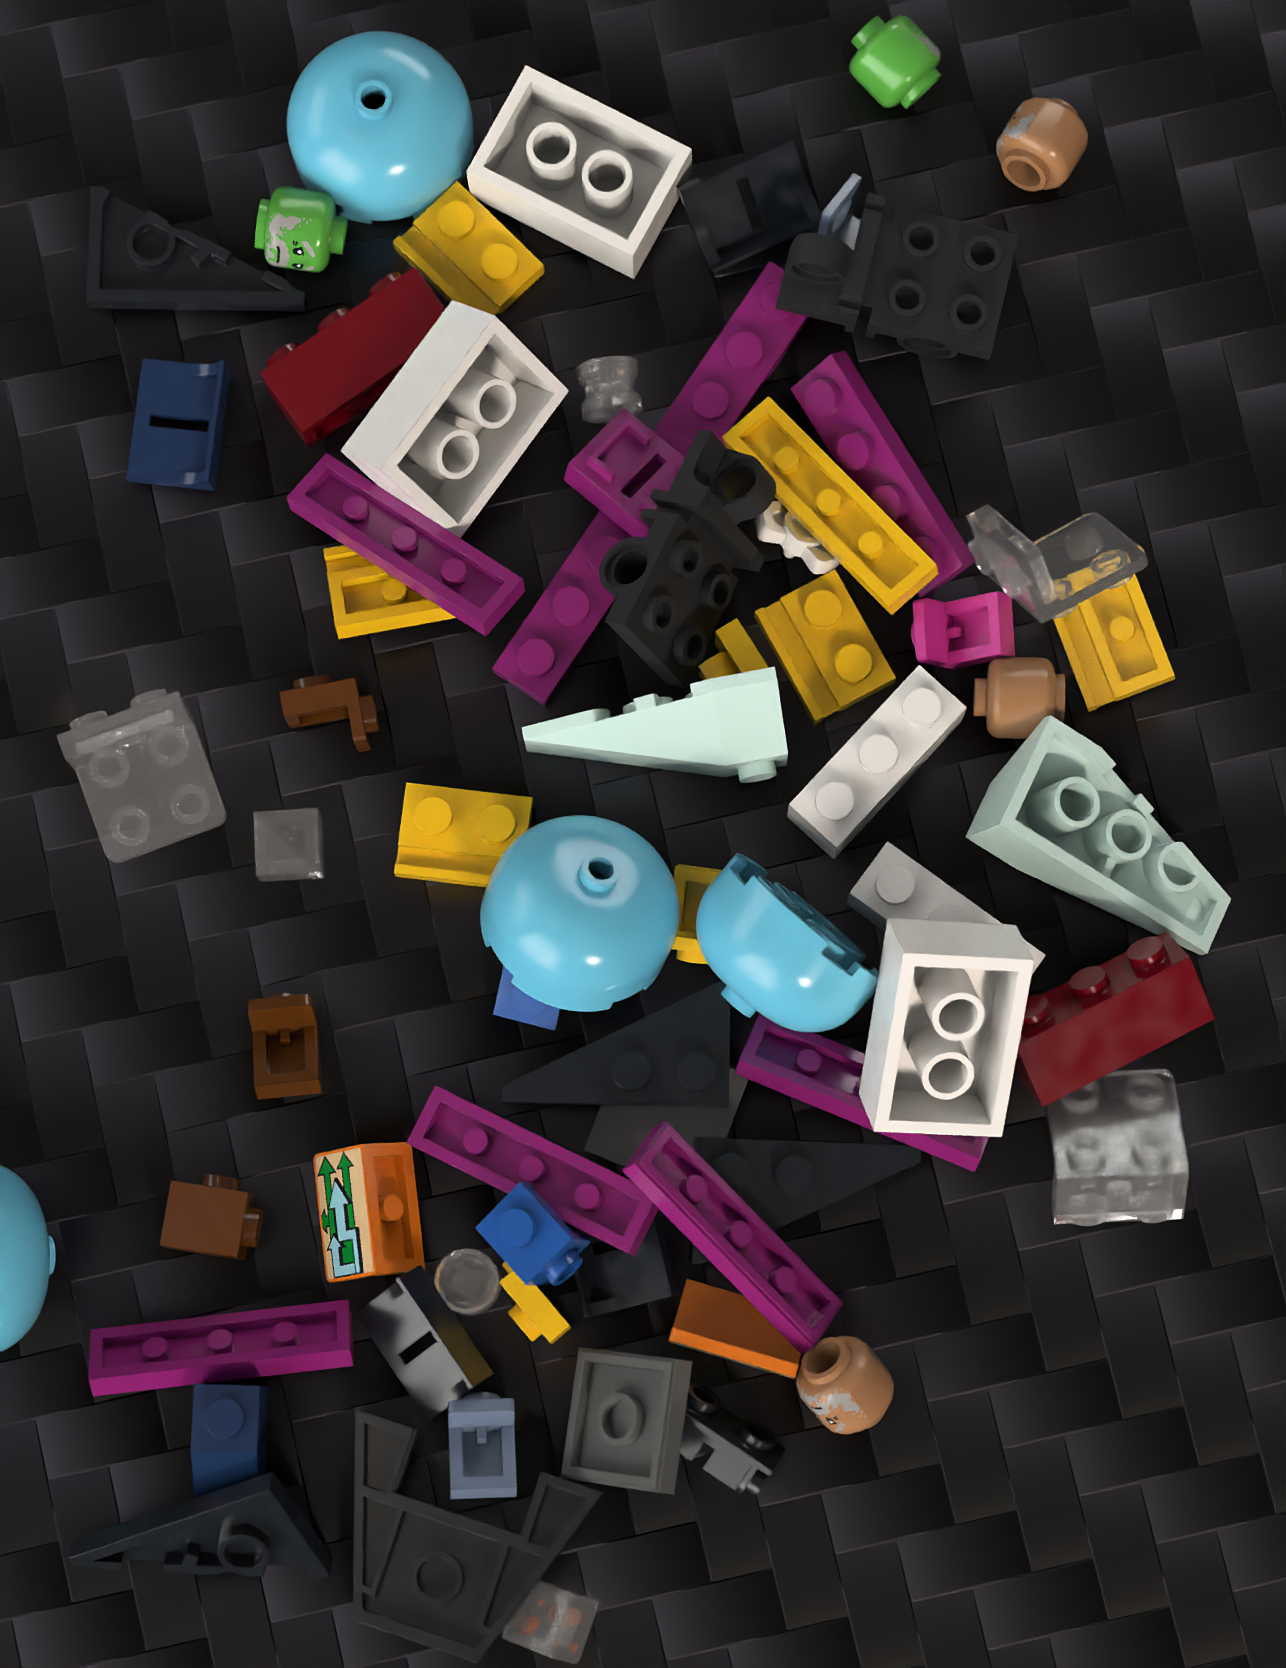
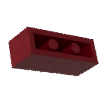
(351, 356)
(1109, 1017)

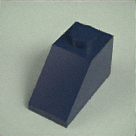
(227, 1435)

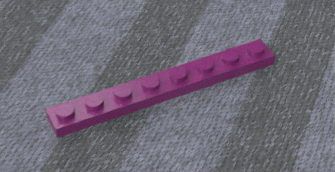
(710, 401)

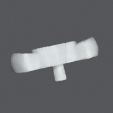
(781, 527)

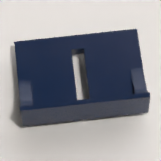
(184, 394)

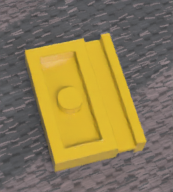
(468, 253)
(371, 599)
(1114, 645)
(824, 647)
(457, 833)

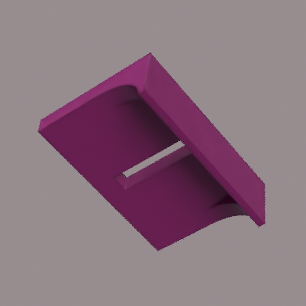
(614, 462)

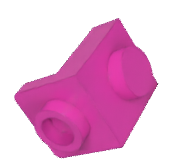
(963, 630)

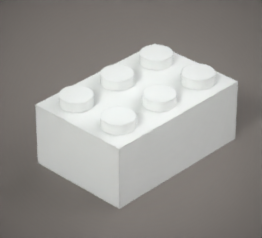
(579, 171)
(456, 417)
(945, 1027)

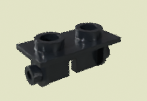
(743, 1448)

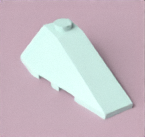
(718, 730)
(1082, 830)

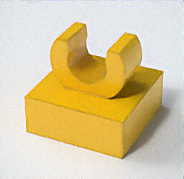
(735, 656)

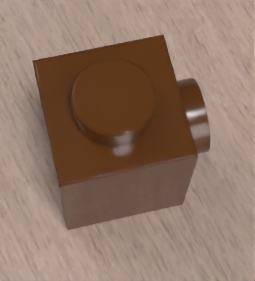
(211, 1218)

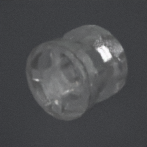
(609, 388)
(454, 1276)

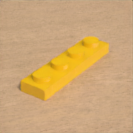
(833, 507)

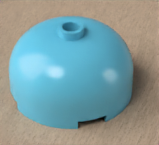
(380, 126)
(581, 912)
(779, 952)
(25, 1258)

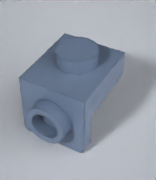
(482, 1446)

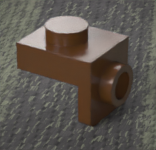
(321, 700)
(285, 1046)

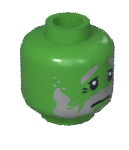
(895, 61)
(299, 229)

